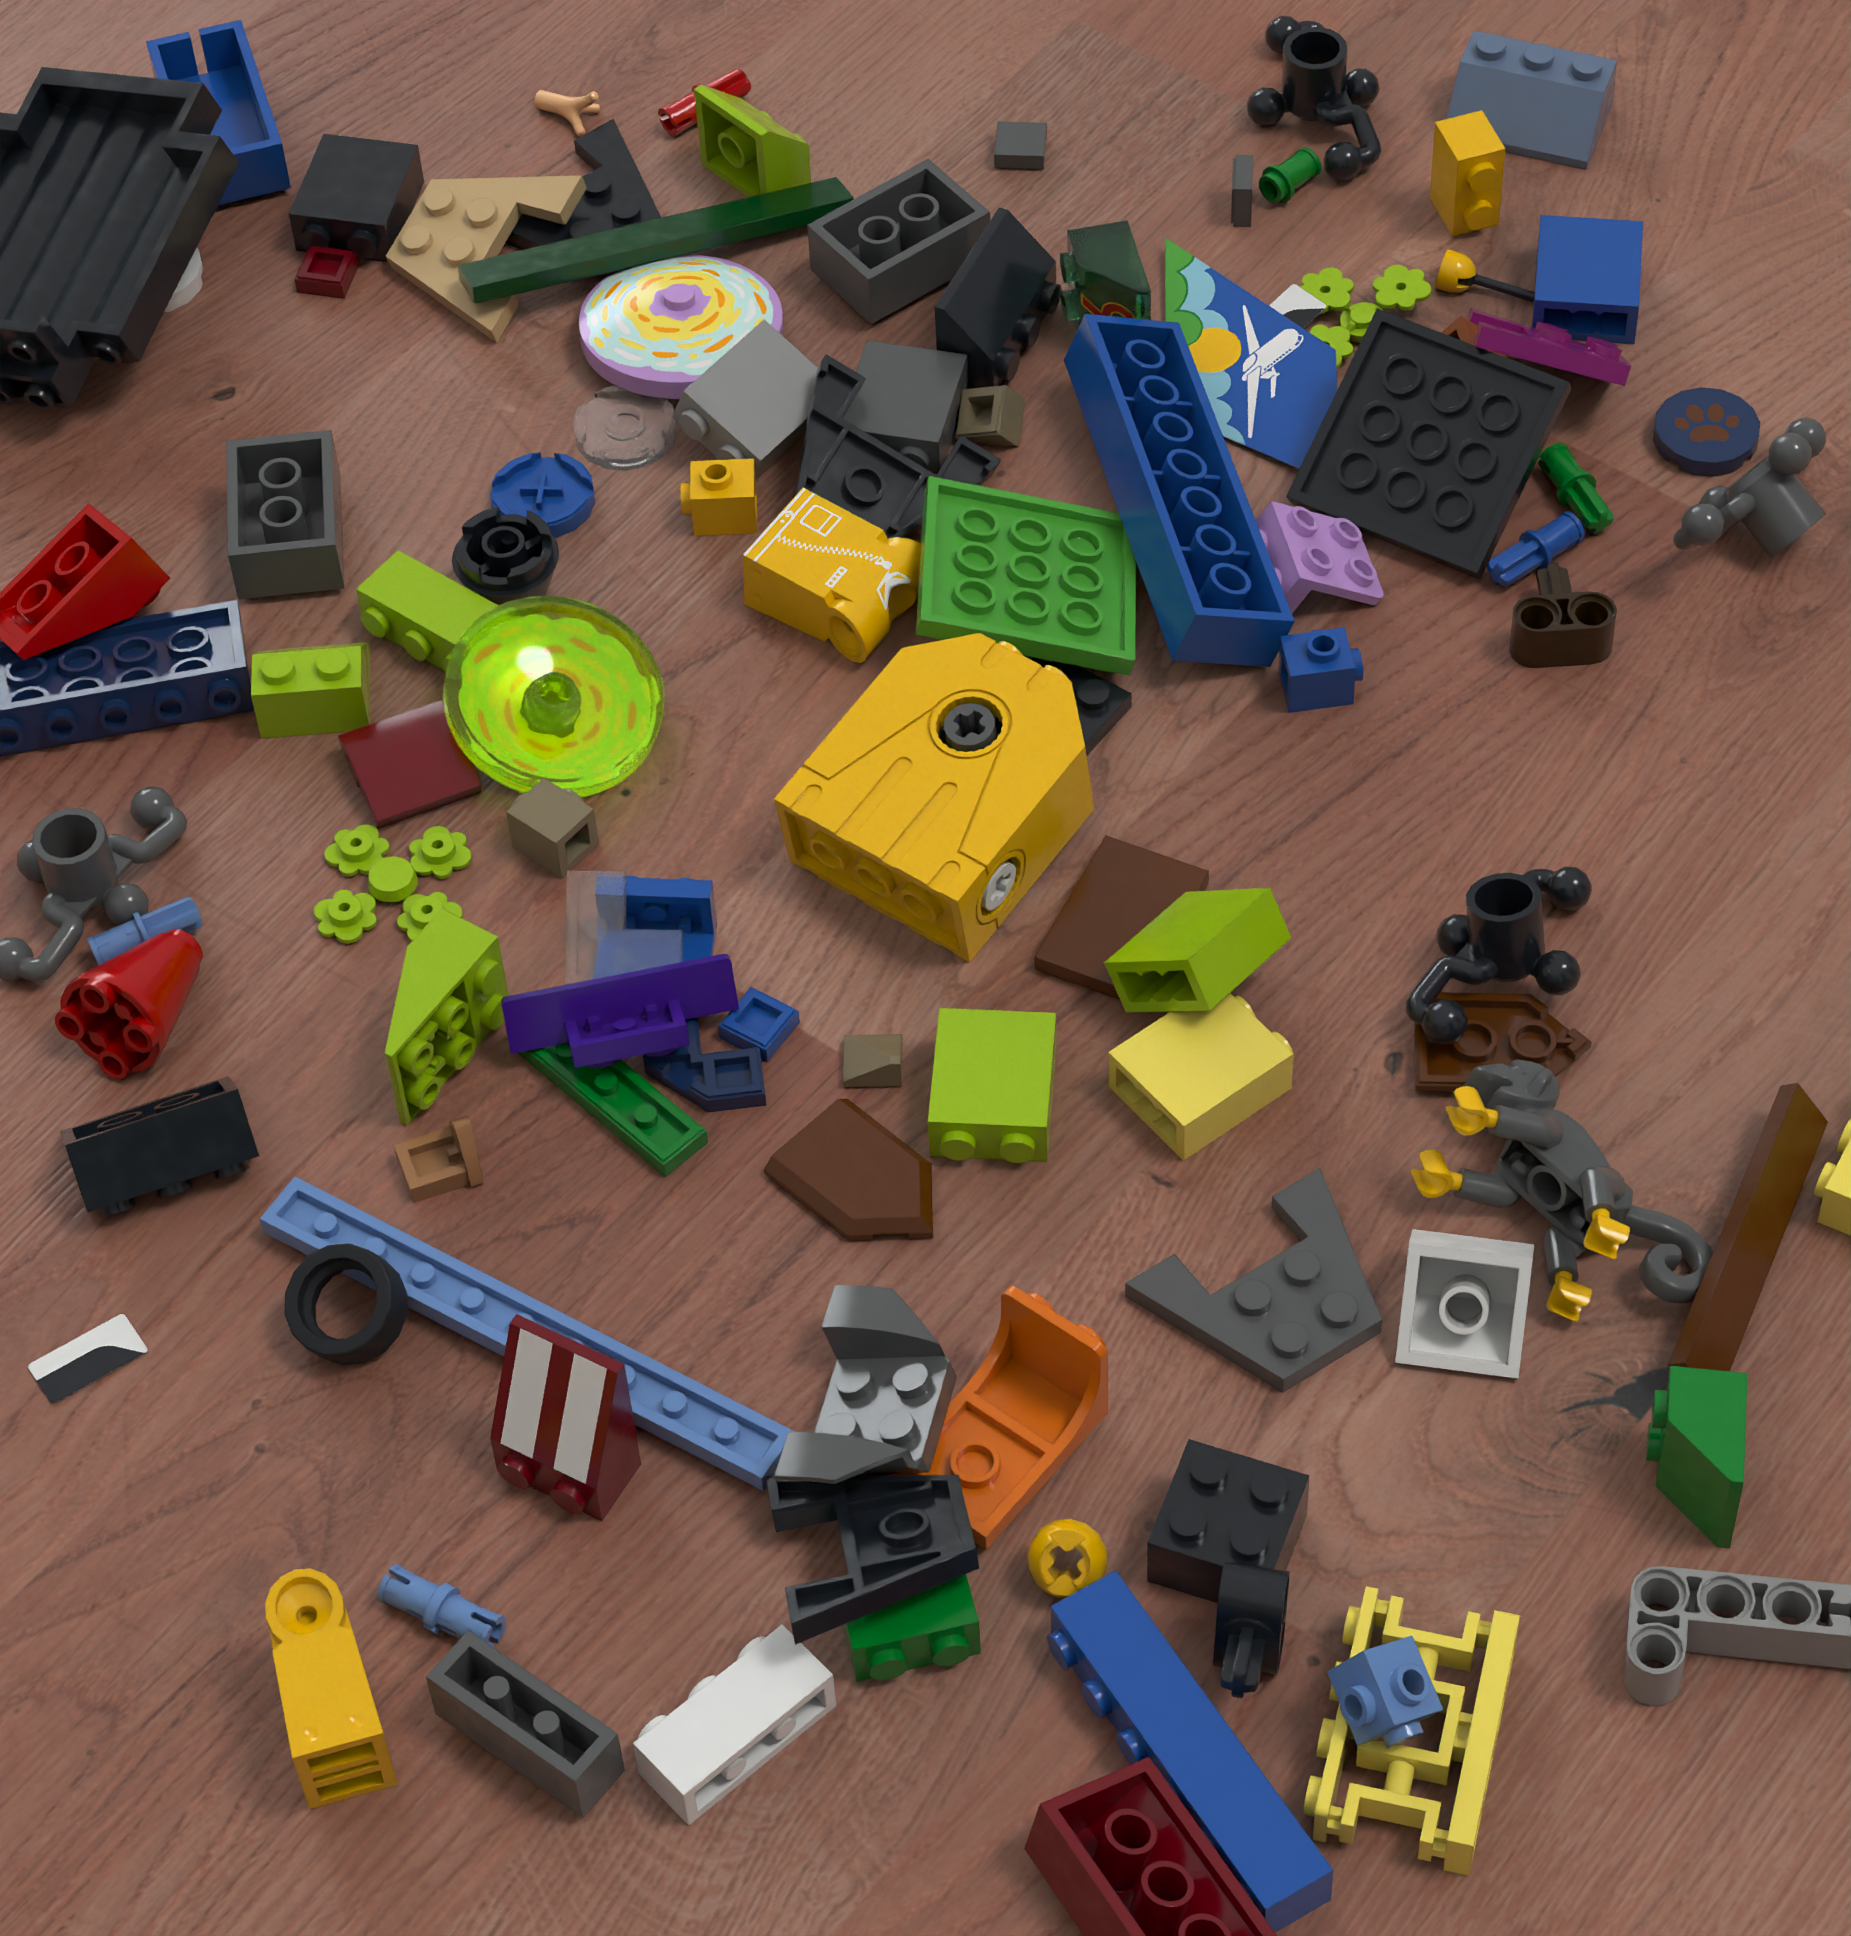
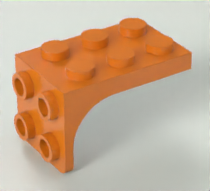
(1021, 1411)

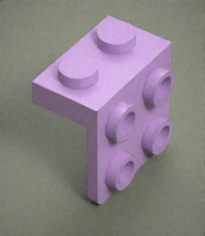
(1317, 555)

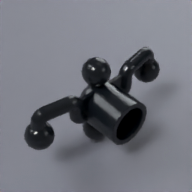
(1320, 91)
(1498, 942)

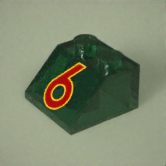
(1103, 274)

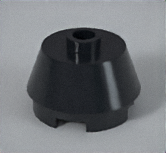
(505, 556)

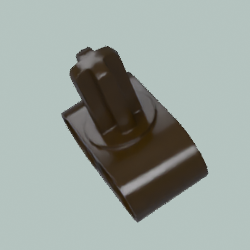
(1561, 625)

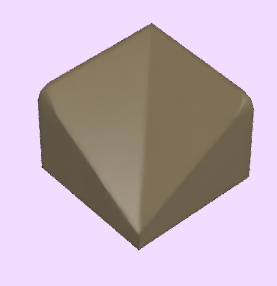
(991, 416)

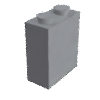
(750, 400)

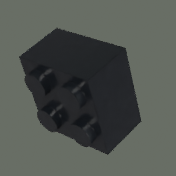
(1224, 1512)

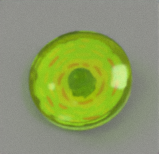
(553, 695)

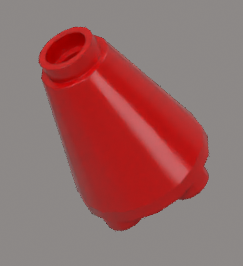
(131, 1002)

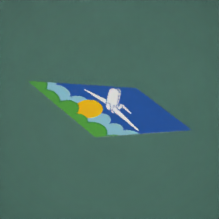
(1257, 366)

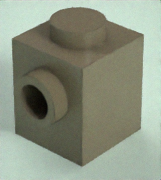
(552, 827)

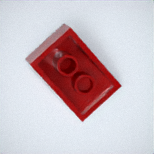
(77, 586)

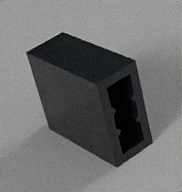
(356, 195)

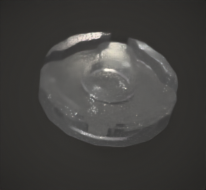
(624, 429)

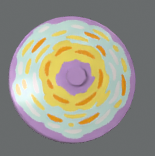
(671, 321)

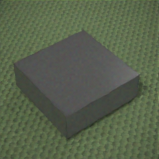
(1020, 145)
(1242, 190)

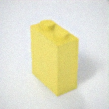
(1201, 1072)

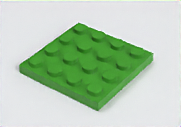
(1027, 574)

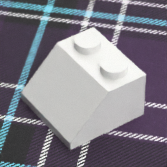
(1464, 1303)

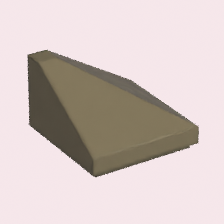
(872, 1060)

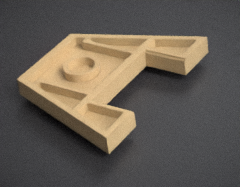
(471, 222)

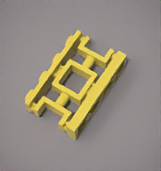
(1464, 1737)

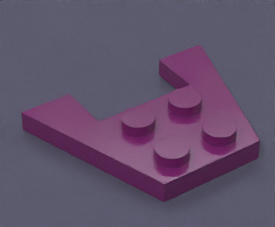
(1550, 347)

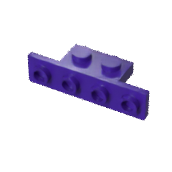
(621, 1012)

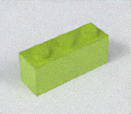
(418, 608)

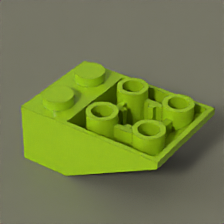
(442, 1008)

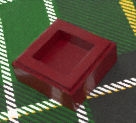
(327, 272)

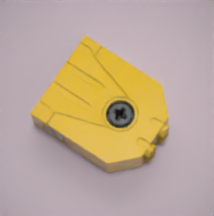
(944, 789)

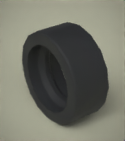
(305, 1290)

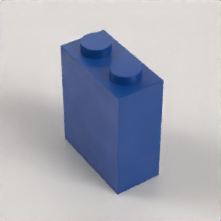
(1589, 277)

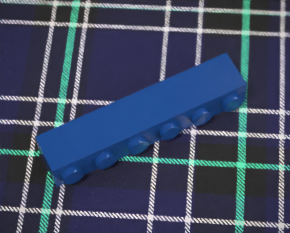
(1166, 1716)

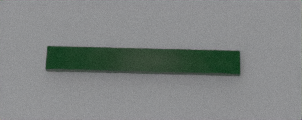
(651, 240)

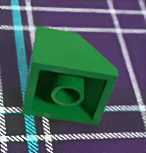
(1701, 1446)

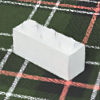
(734, 1723)

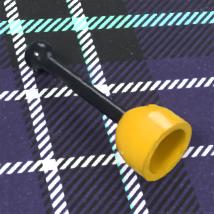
(1459, 274)

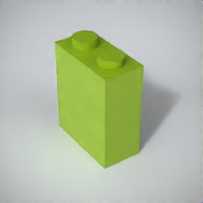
(1198, 950)
(992, 1085)

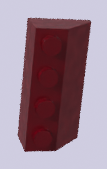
(1137, 1862)

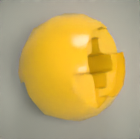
(1067, 1535)

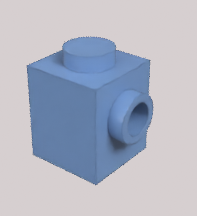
(1385, 1693)

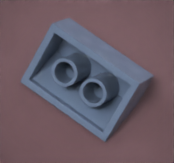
(1536, 96)

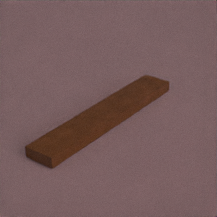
(1751, 1233)

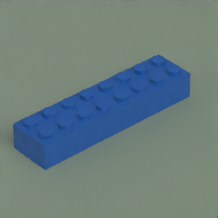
(1177, 492)

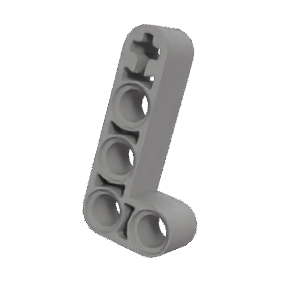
(1750, 1634)

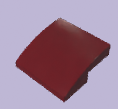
(409, 764)

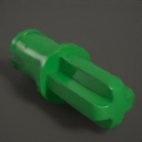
(1575, 487)

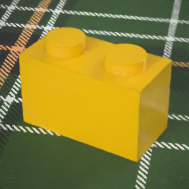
(1467, 173)

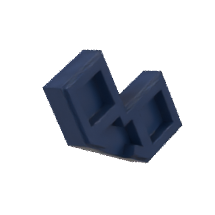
(711, 1079)

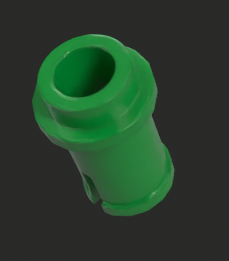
(1281, 181)

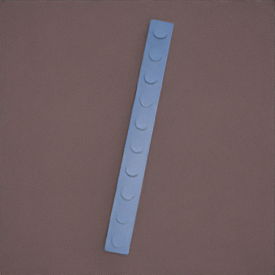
(482, 1310)

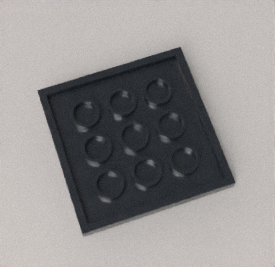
(1429, 442)

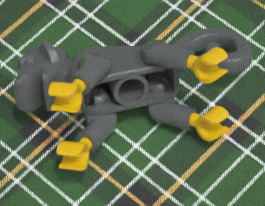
(1564, 1178)

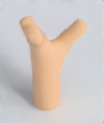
(568, 107)

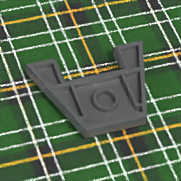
(1287, 1312)

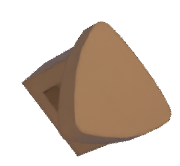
(440, 1160)

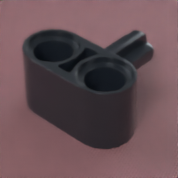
(1249, 1625)

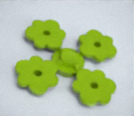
(1395, 290)
(389, 880)

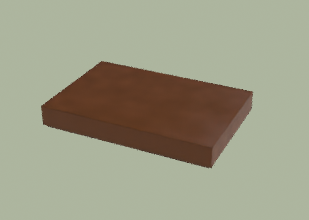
(1108, 907)

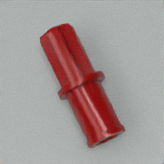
(682, 112)

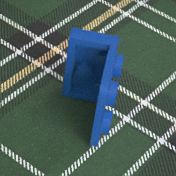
(675, 905)

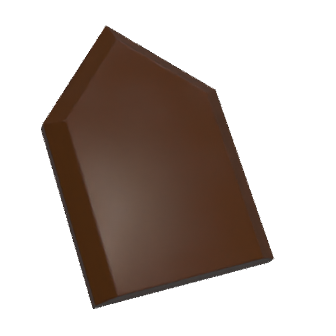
(1497, 1032)
(856, 1175)

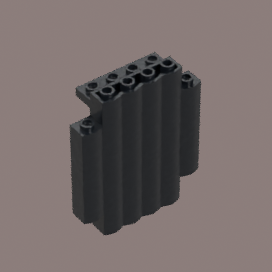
(98, 221)

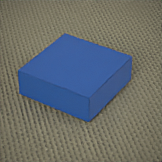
(759, 1023)

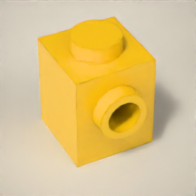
(721, 497)

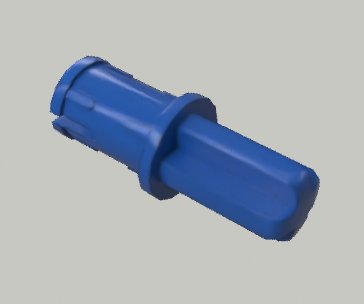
(1536, 549)

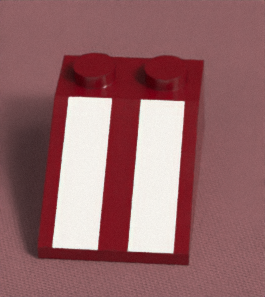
(563, 1420)

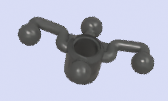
(1765, 498)
(83, 872)

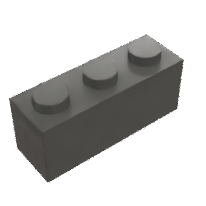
(525, 1723)

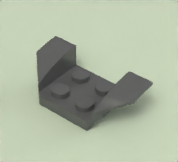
(882, 1397)

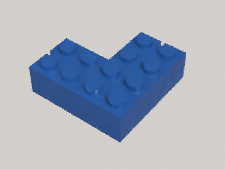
(236, 86)

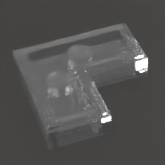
(598, 935)

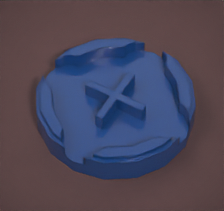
(551, 487)

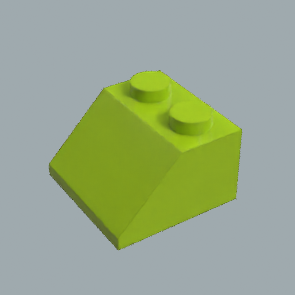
(748, 145)
(311, 689)

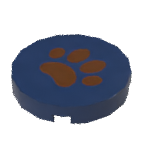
(1706, 430)

